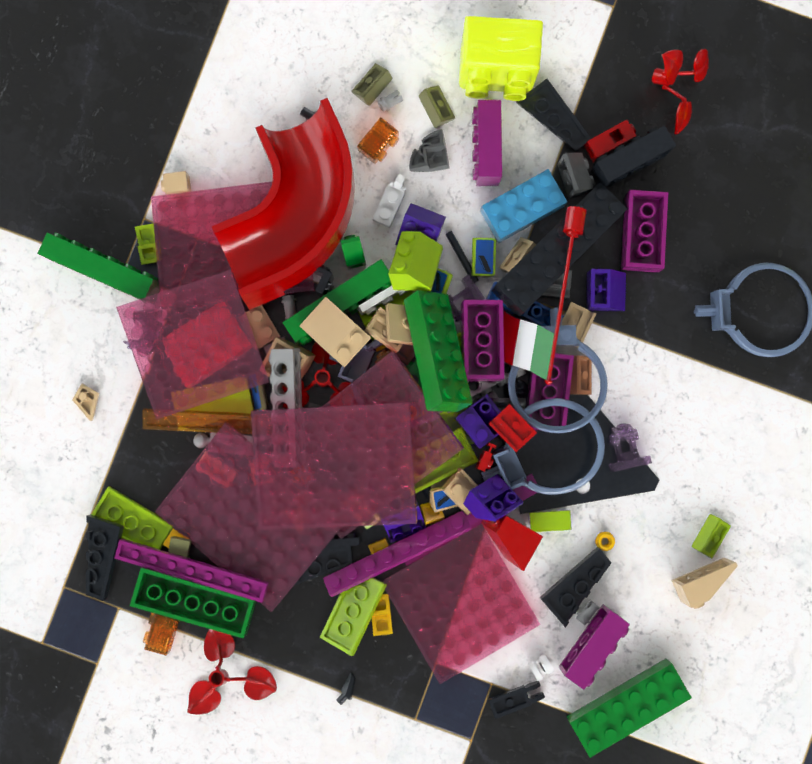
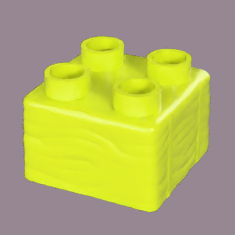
(500, 56)

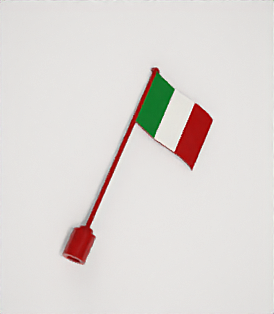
(528, 343)

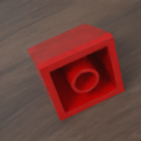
(513, 540)

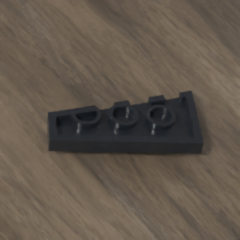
(553, 113)
(102, 546)
(328, 561)
(572, 588)

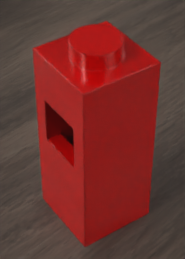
(610, 140)

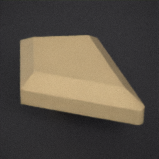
(86, 400)

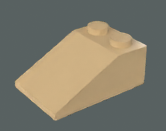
(335, 331)
(703, 582)

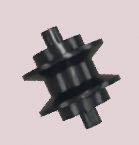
(521, 388)

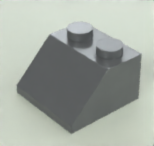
(575, 175)

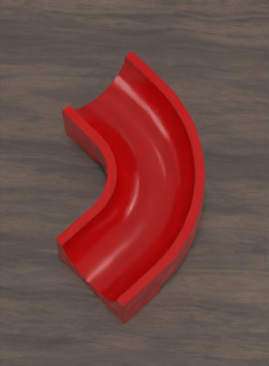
(300, 216)

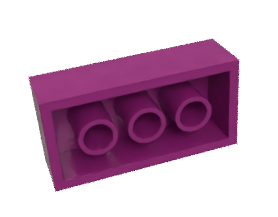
(488, 140)
(644, 231)
(482, 339)
(560, 388)
(593, 647)

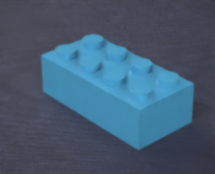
(523, 206)

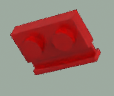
(512, 428)
(485, 460)

